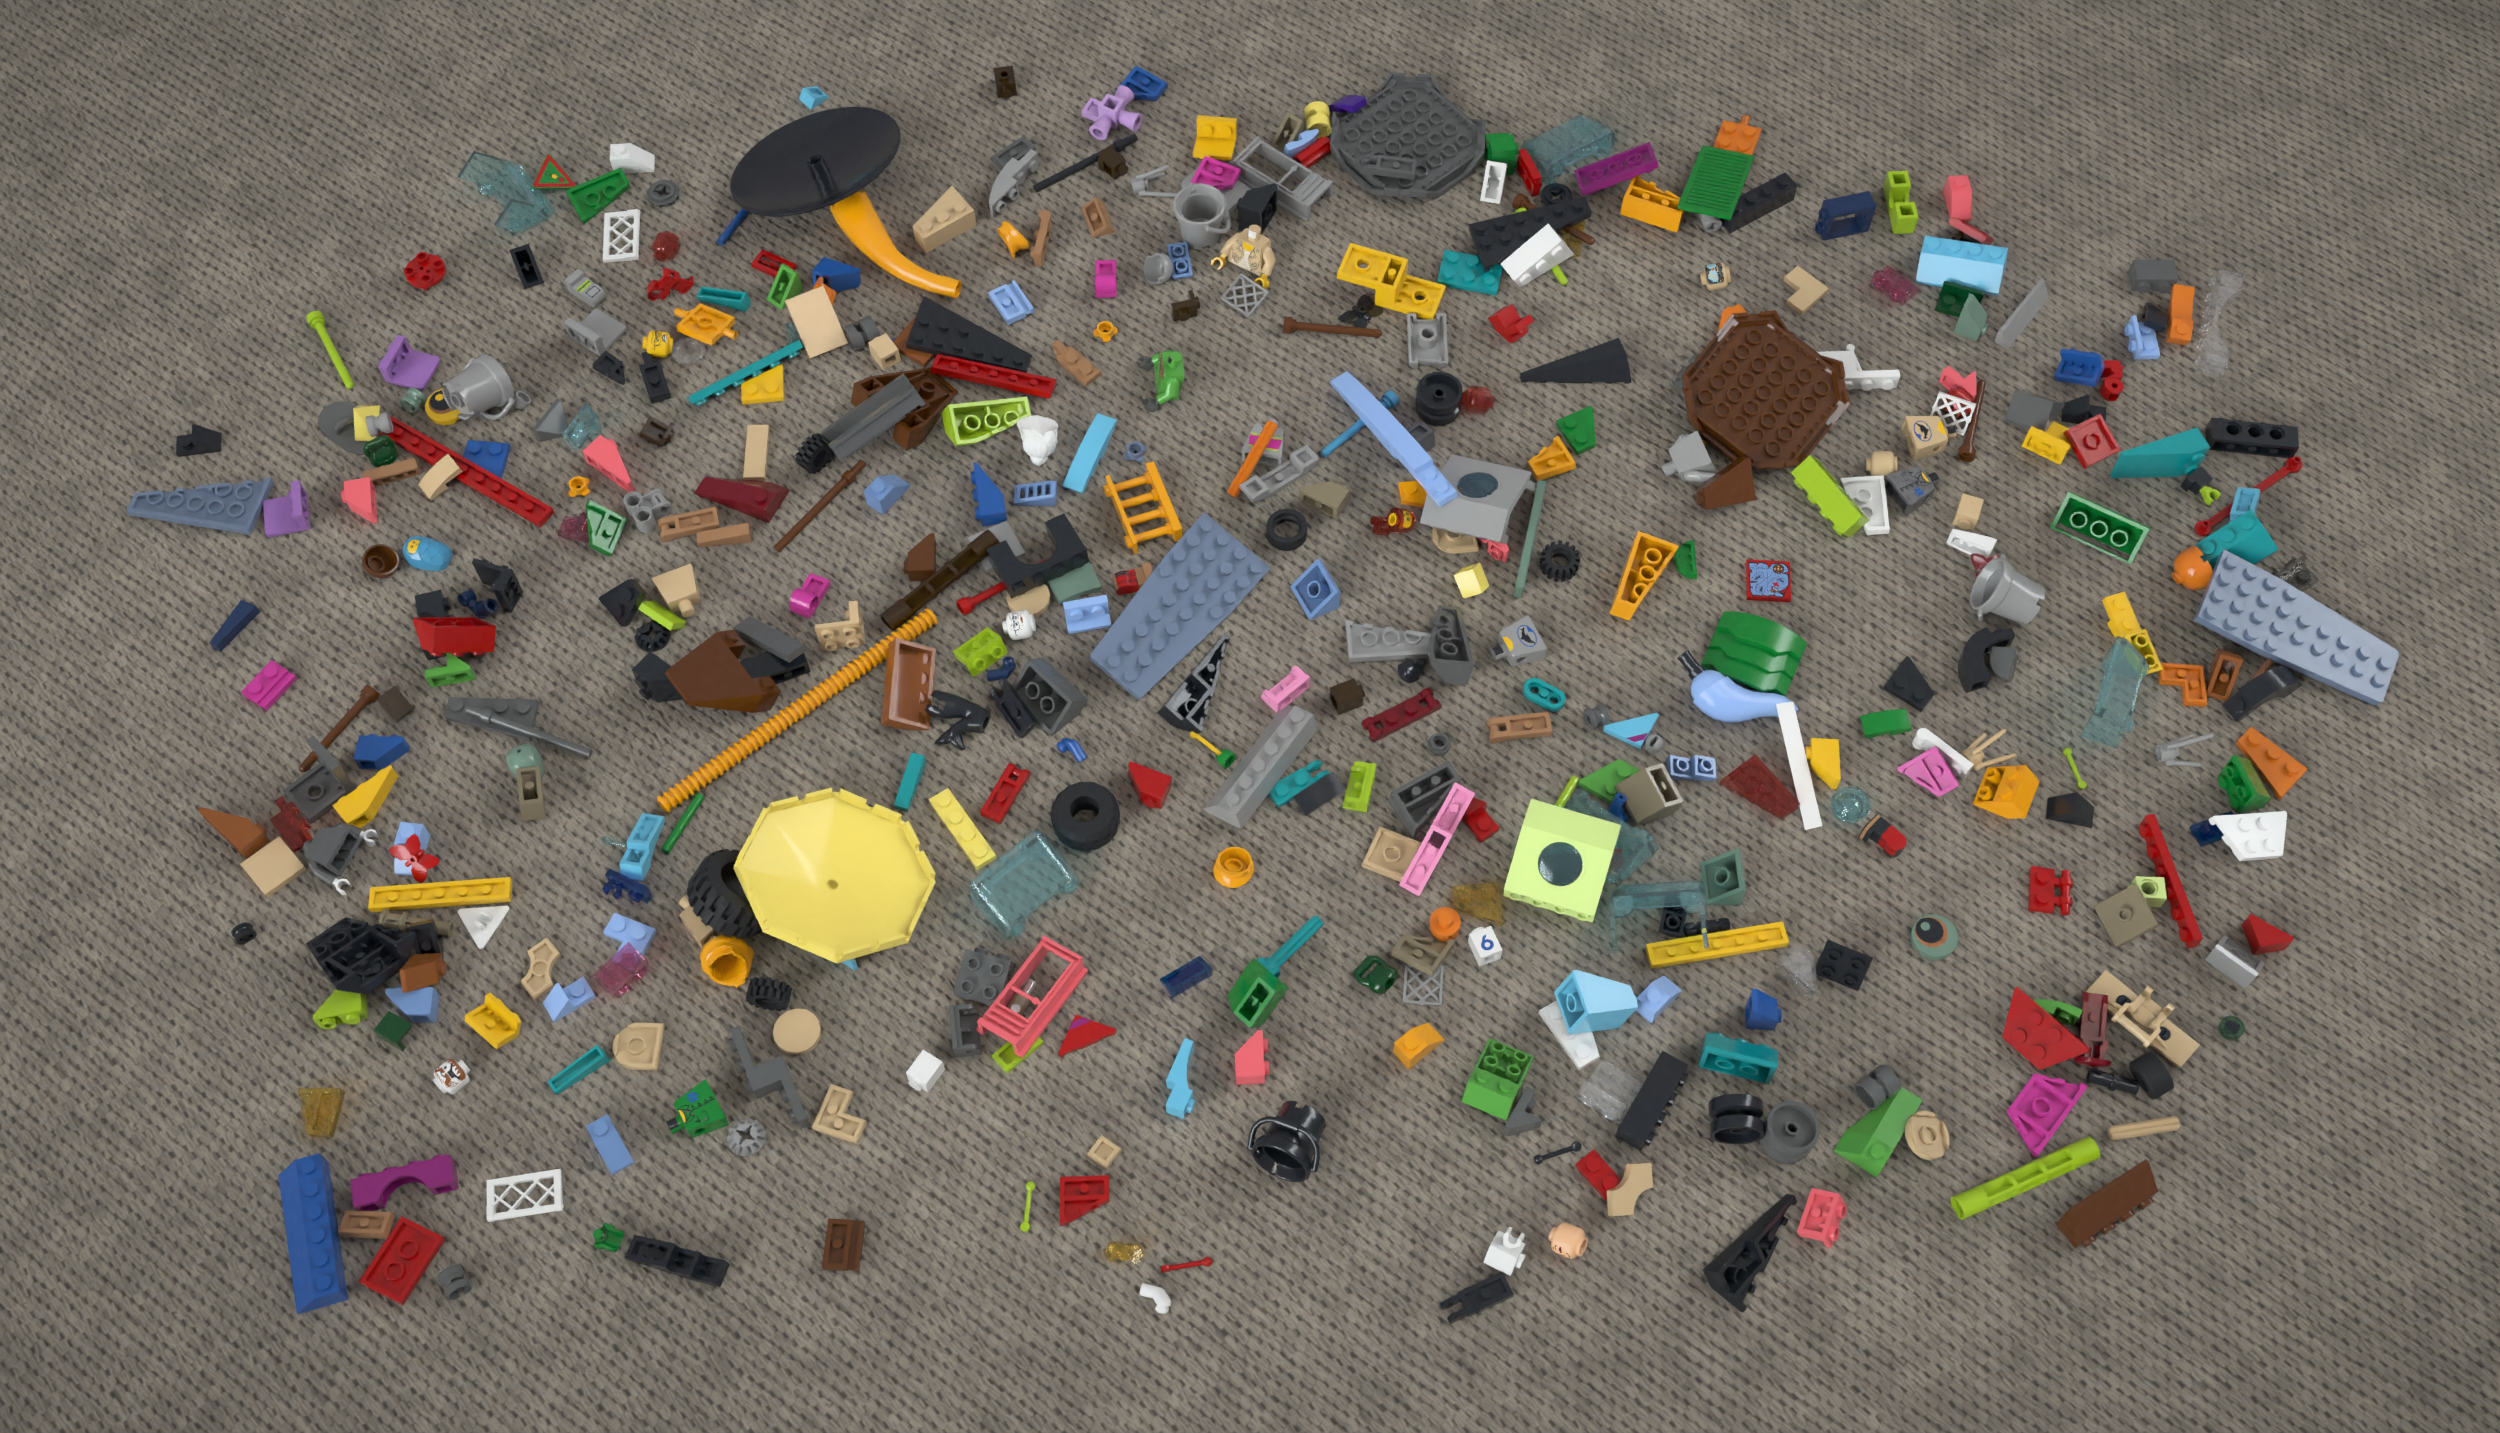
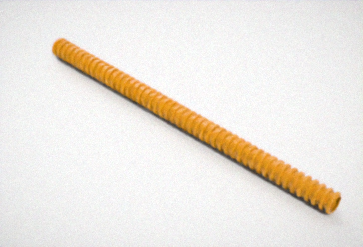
(793, 713)

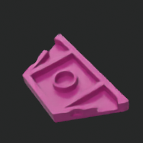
(2042, 1109)

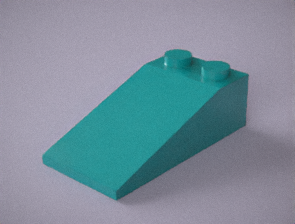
(2163, 458)

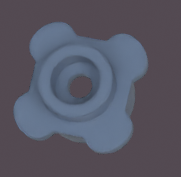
(1135, 447)

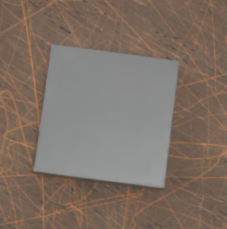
(1002, 532)

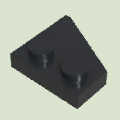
(624, 601)
(1910, 685)

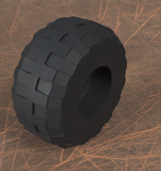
(1090, 834)

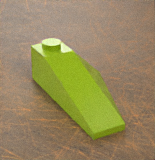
(979, 420)

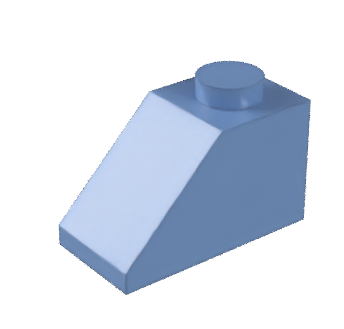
(885, 492)
(609, 1144)

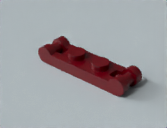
(1401, 715)

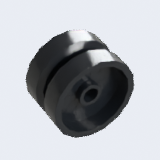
(1438, 398)
(1736, 1119)

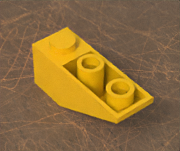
(364, 802)

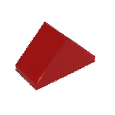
(2264, 936)

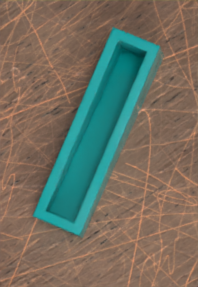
(726, 298)
(910, 781)
(579, 1069)

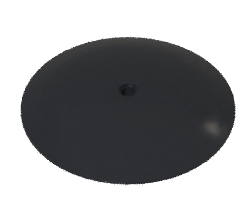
(815, 161)

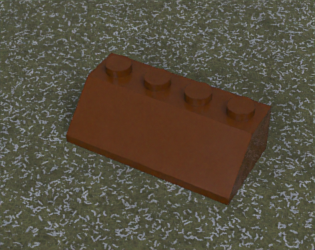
(2108, 1205)

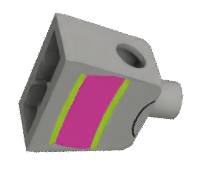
(1274, 451)

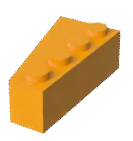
(1642, 569)

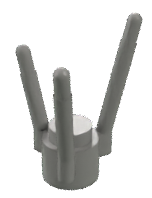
(1140, 183)
(2168, 751)

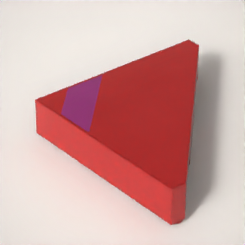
(1084, 1033)

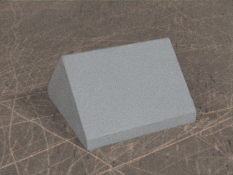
(2235, 961)

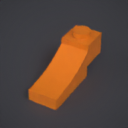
(2180, 315)

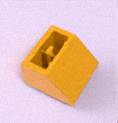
(2007, 791)

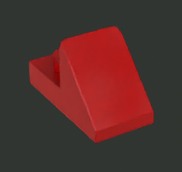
(1479, 820)

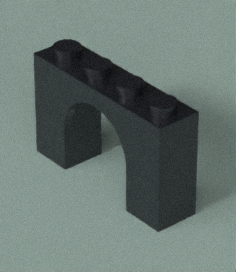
(1021, 577)

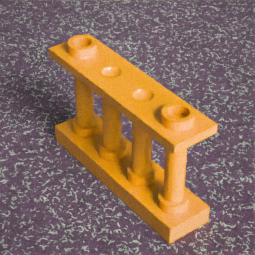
(1157, 493)

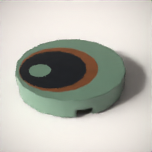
(1934, 937)

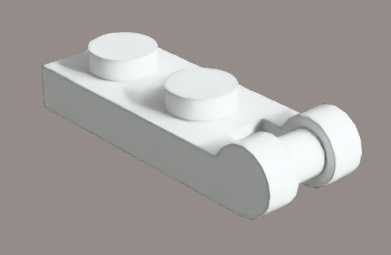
(1958, 764)

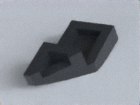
(2154, 317)
(610, 367)

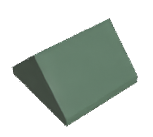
(1724, 879)

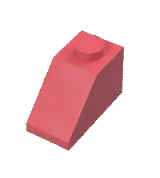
(1958, 197)
(361, 498)

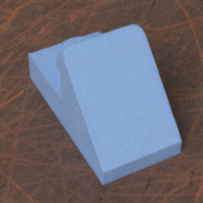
(565, 1000)

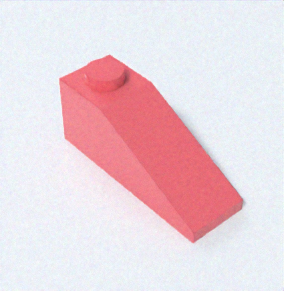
(605, 458)

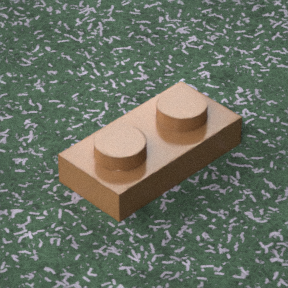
(366, 1224)

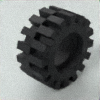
(814, 453)
(1559, 571)
(768, 993)

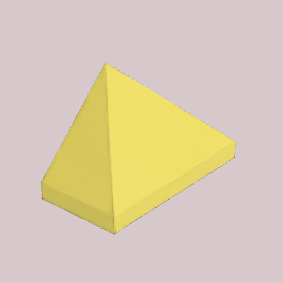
(360, 426)

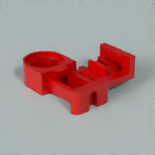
(668, 282)

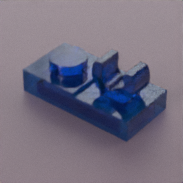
(2206, 833)
(635, 890)

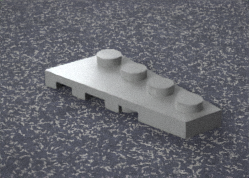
(1380, 644)

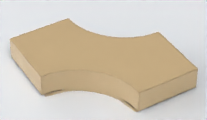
(538, 978)
(1624, 1196)

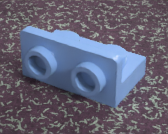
(2141, 340)
(1087, 614)

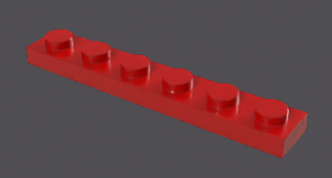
(993, 376)
(2164, 867)

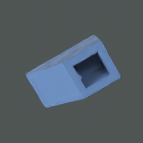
(416, 1005)

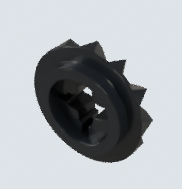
(1555, 189)
(660, 639)

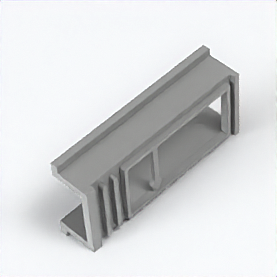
(1297, 201)

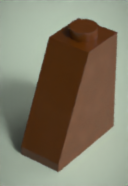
(1728, 486)

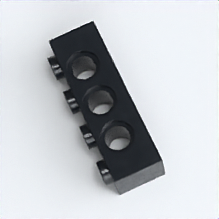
(2252, 438)

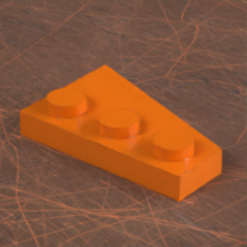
(2272, 762)

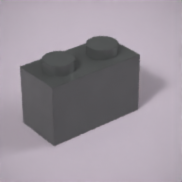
(2152, 275)

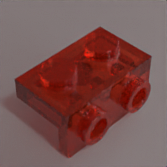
(290, 826)

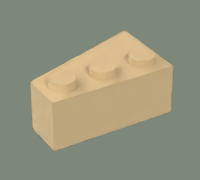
(944, 221)

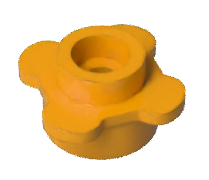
(1105, 326)
(576, 482)

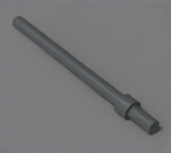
(490, 717)

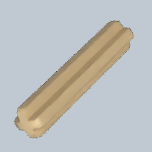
(2143, 1128)

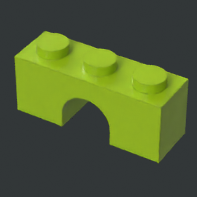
(1901, 212)

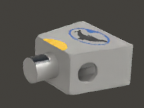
(1520, 643)

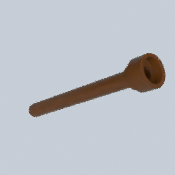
(1522, 201)
(1291, 325)
(1967, 450)
(367, 696)

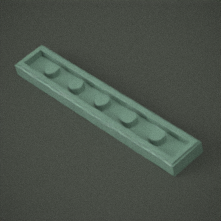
(1530, 538)

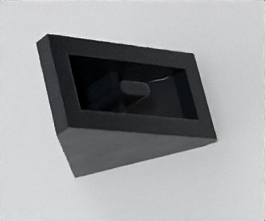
(526, 266)
(2070, 809)

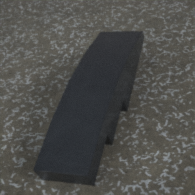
(677, 1260)

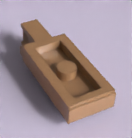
(1075, 363)

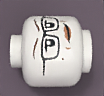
(1019, 625)

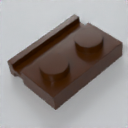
(843, 1245)

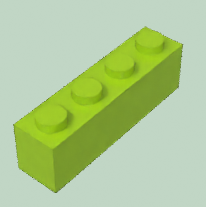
(1829, 496)

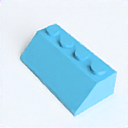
(1962, 263)

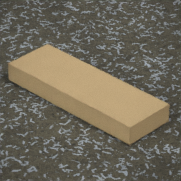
(756, 452)

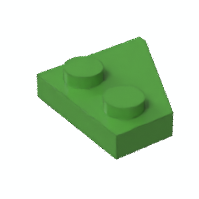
(1604, 780)

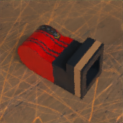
(1884, 835)

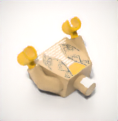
(1250, 252)

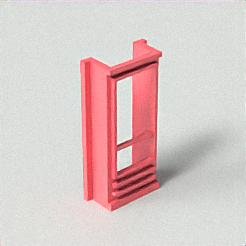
(1024, 1031)

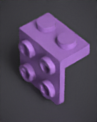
(407, 366)

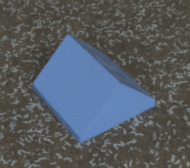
(1316, 591)

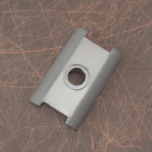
(1427, 341)

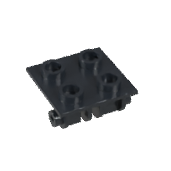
(1843, 965)

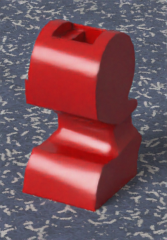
(2112, 384)

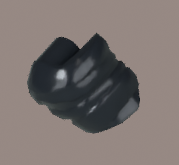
(1410, 671)

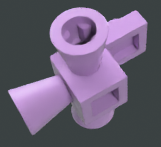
(1111, 113)

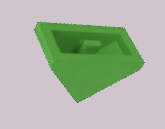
(785, 286)

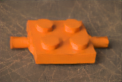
(1738, 136)

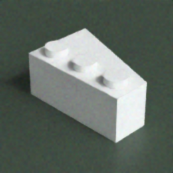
(1536, 256)

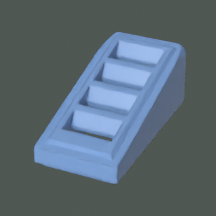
(1042, 500)

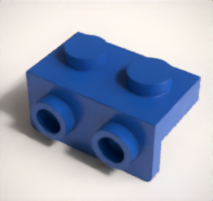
(2079, 367)

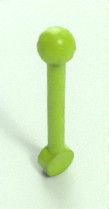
(2081, 784)
(1025, 1226)

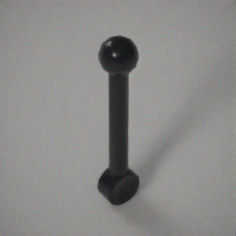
(1576, 1146)

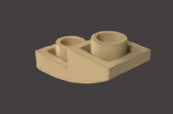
(438, 476)

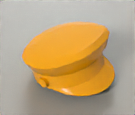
(1012, 238)
(1233, 867)

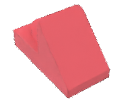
(1952, 379)

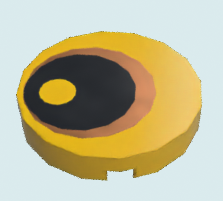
(439, 411)

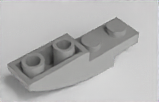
(1006, 184)

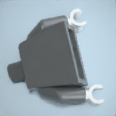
(333, 850)

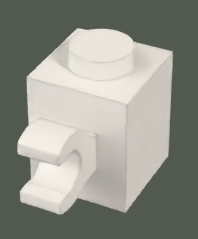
(1505, 1252)

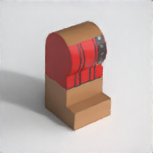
(1131, 581)

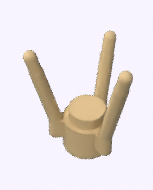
(1975, 754)

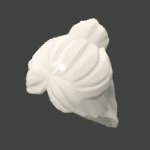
(1038, 437)

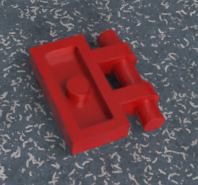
(2041, 890)

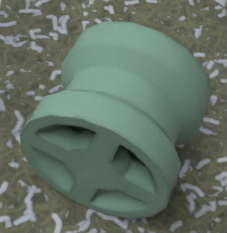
(413, 400)

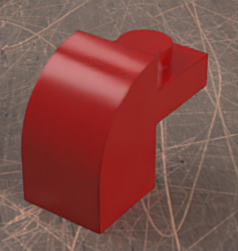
(1509, 324)

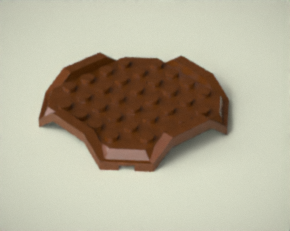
(1763, 392)

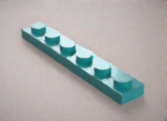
(738, 377)

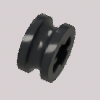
(243, 933)

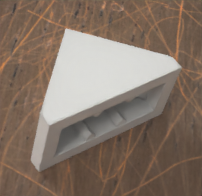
(1493, 182)

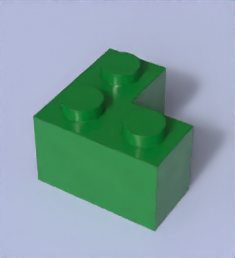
(1502, 149)

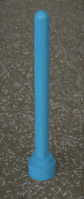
(1388, 400)

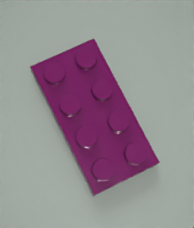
(1616, 169)

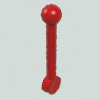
(1207, 1261)

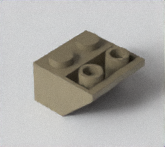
(1650, 794)

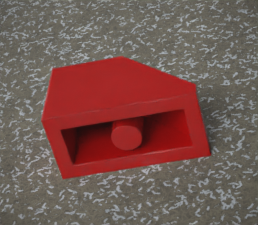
(1150, 785)

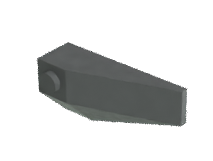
(1449, 646)

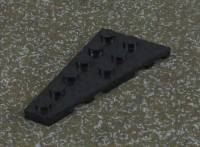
(949, 334)

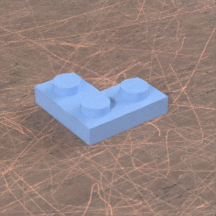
(630, 931)

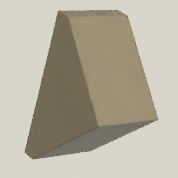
(1288, 131)

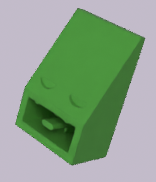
(1497, 1079)

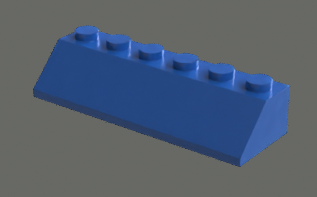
(312, 1234)

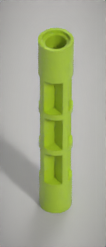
(2025, 1177)

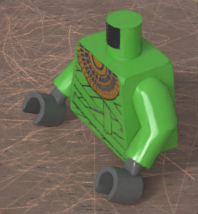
(1168, 377)

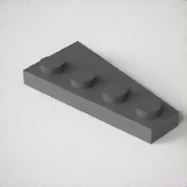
(518, 710)

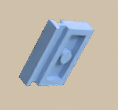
(1011, 302)

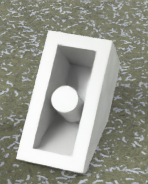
(631, 158)

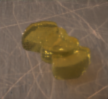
(1124, 1252)

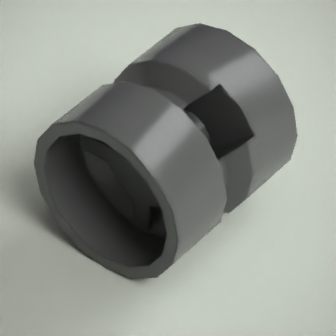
(861, 333)
(1877, 1086)

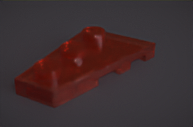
(1761, 787)

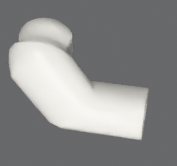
(1159, 1296)

